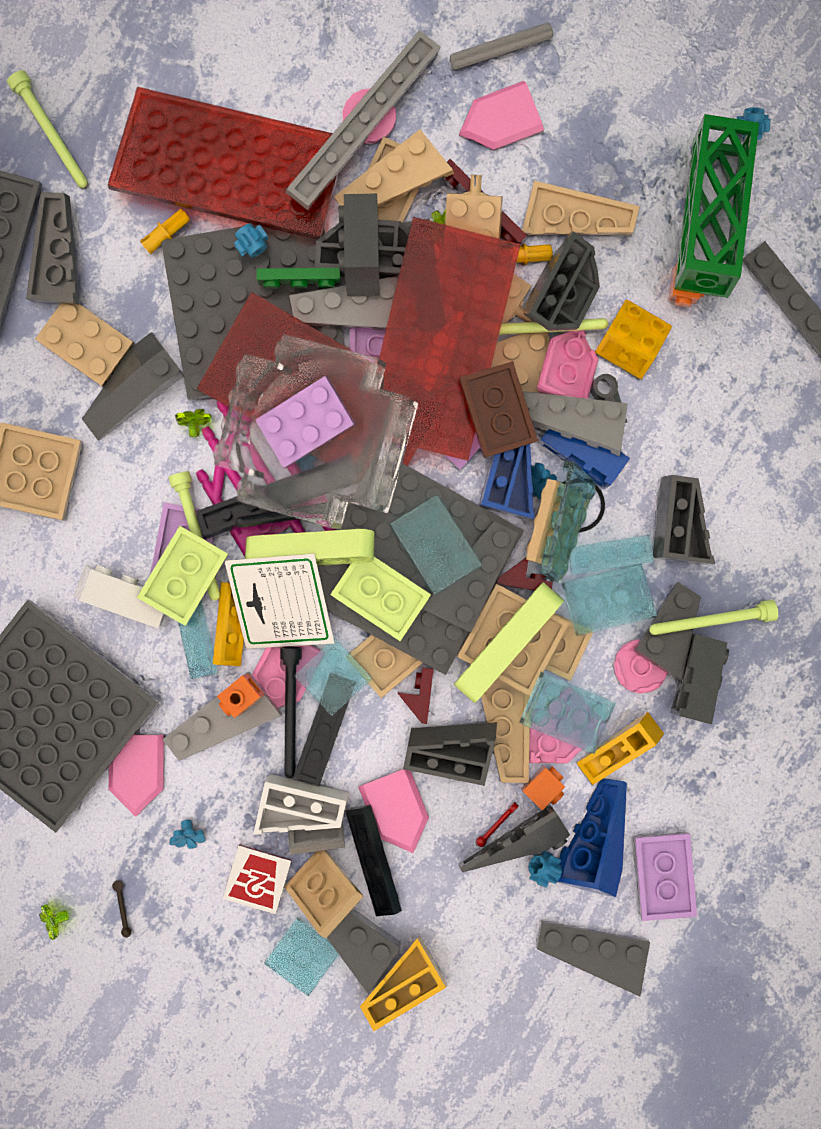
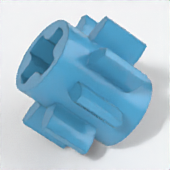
(757, 115)
(251, 240)
(545, 869)

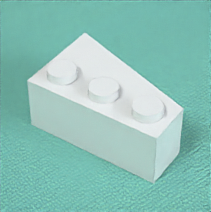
(115, 595)
(299, 805)

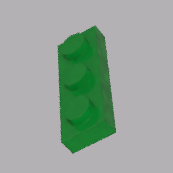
(298, 277)

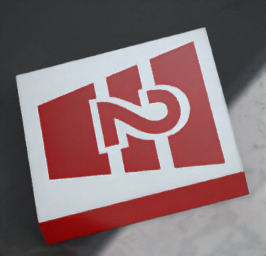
(257, 879)

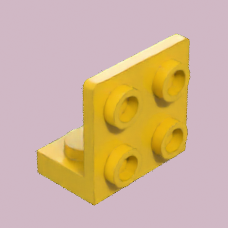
(633, 339)

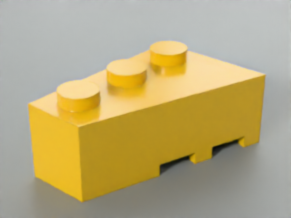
(404, 987)

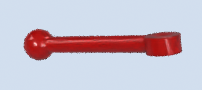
(482, 840)

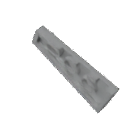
(335, 308)
(589, 420)
(213, 726)

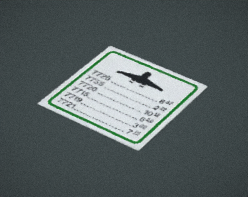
(279, 601)

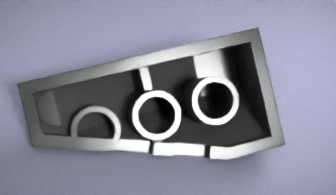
(136, 381)
(532, 836)

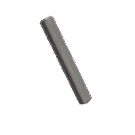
(501, 46)

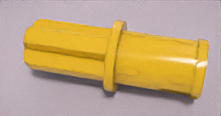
(165, 230)
(534, 253)

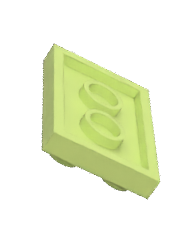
(182, 575)
(381, 596)

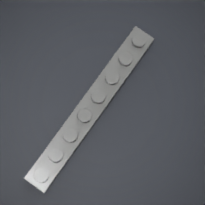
(363, 120)

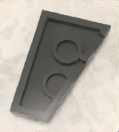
(671, 649)

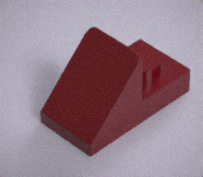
(517, 578)
(420, 702)

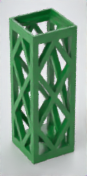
(713, 276)

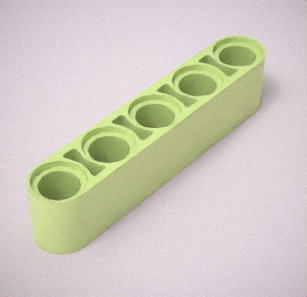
(328, 546)
(508, 642)

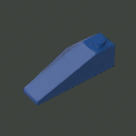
(596, 850)

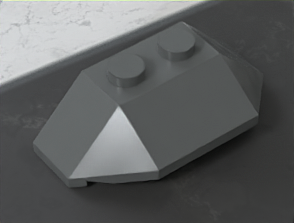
(392, 245)
(565, 286)

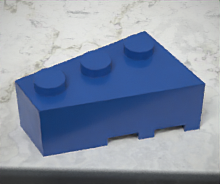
(597, 463)
(509, 484)

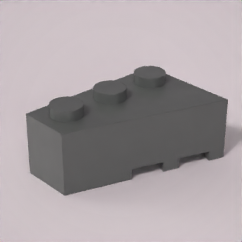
(360, 244)
(681, 522)
(701, 679)
(452, 751)
(364, 948)

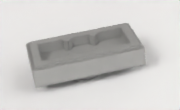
(315, 840)

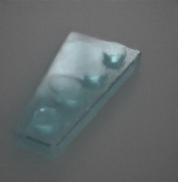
(567, 521)

